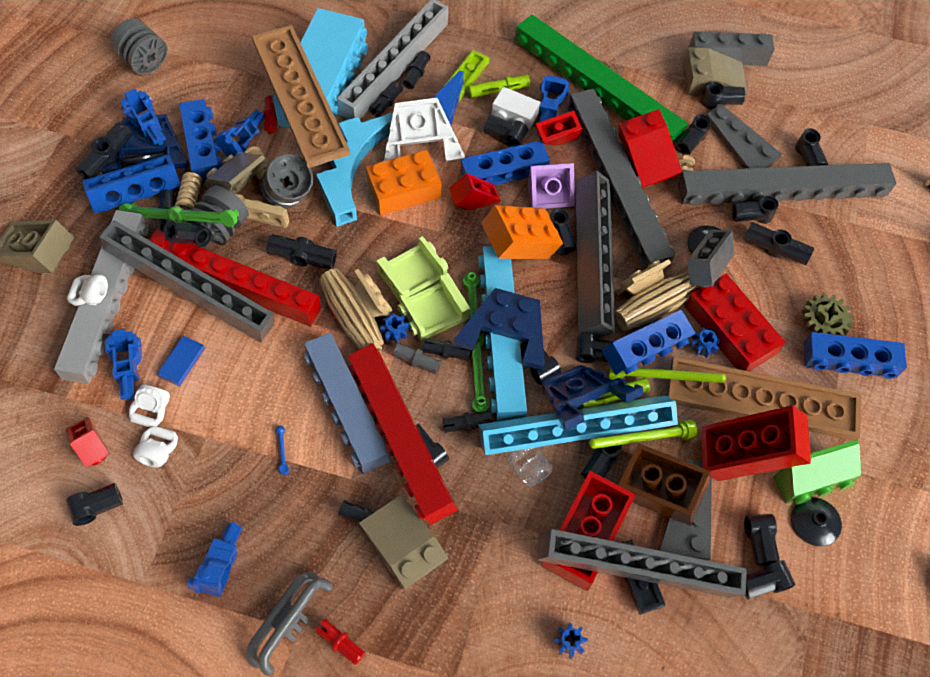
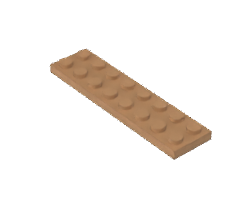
(300, 96)
(748, 393)

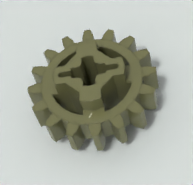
(827, 315)

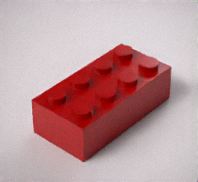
(743, 330)
(756, 443)
(596, 514)

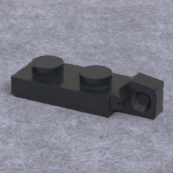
(644, 593)

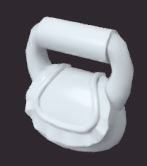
(89, 288)
(150, 399)
(153, 452)

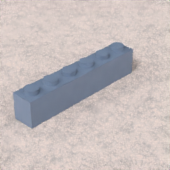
(347, 403)

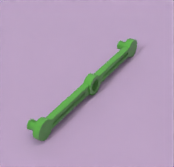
(227, 217)
(480, 402)

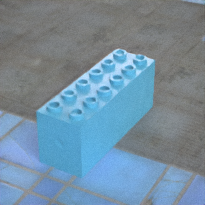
(335, 51)

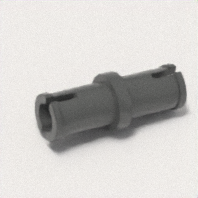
(417, 358)

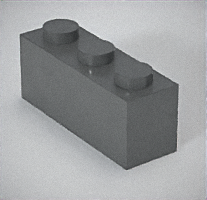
(710, 257)

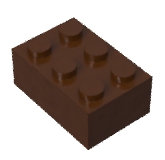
(665, 483)

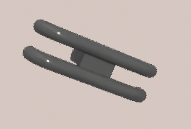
(284, 620)

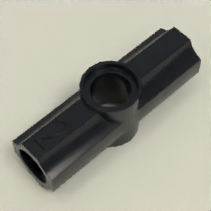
(104, 151)
(779, 243)
(301, 251)

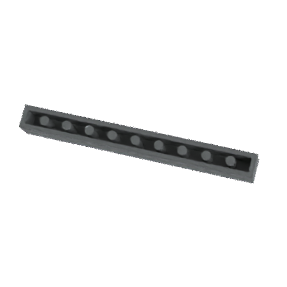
(786, 183)
(625, 187)

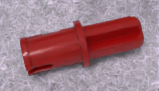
(270, 117)
(340, 642)

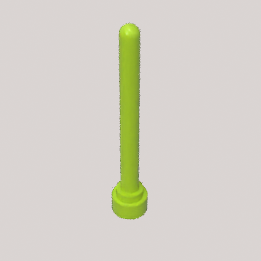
(672, 374)
(685, 430)

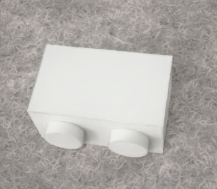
(515, 106)

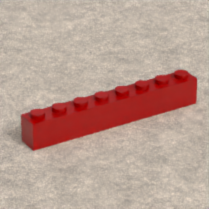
(255, 285)
(403, 436)

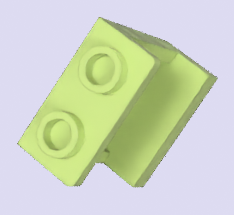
(413, 270)
(434, 309)

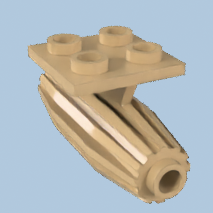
(651, 295)
(356, 306)

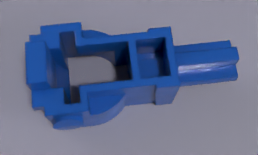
(137, 102)
(549, 106)
(245, 129)
(126, 370)
(217, 564)

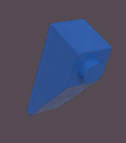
(450, 95)

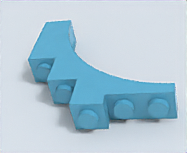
(337, 183)

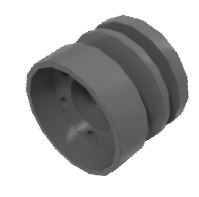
(138, 46)
(296, 176)
(217, 200)

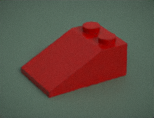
(650, 148)

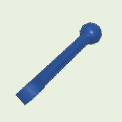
(283, 469)

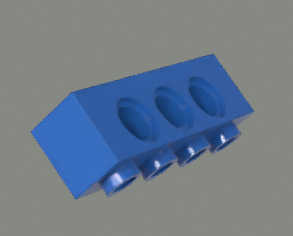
(199, 137)
(506, 164)
(120, 180)
(648, 342)
(867, 351)

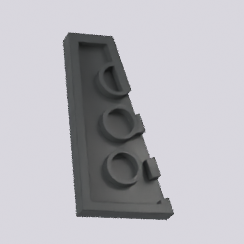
(742, 140)
(695, 539)

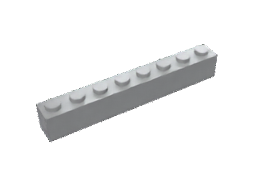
(393, 60)
(94, 323)

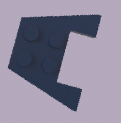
(140, 145)
(510, 317)
(582, 385)

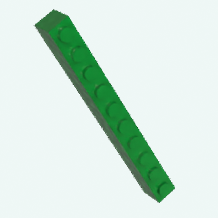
(590, 73)

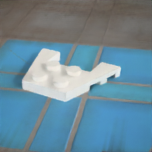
(421, 123)

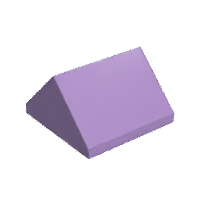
(552, 185)

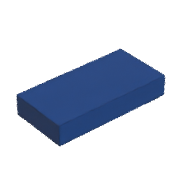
(181, 361)

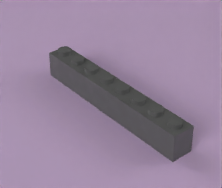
(594, 256)
(187, 281)
(640, 563)

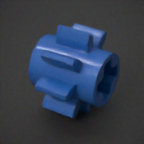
(394, 322)
(705, 342)
(565, 645)

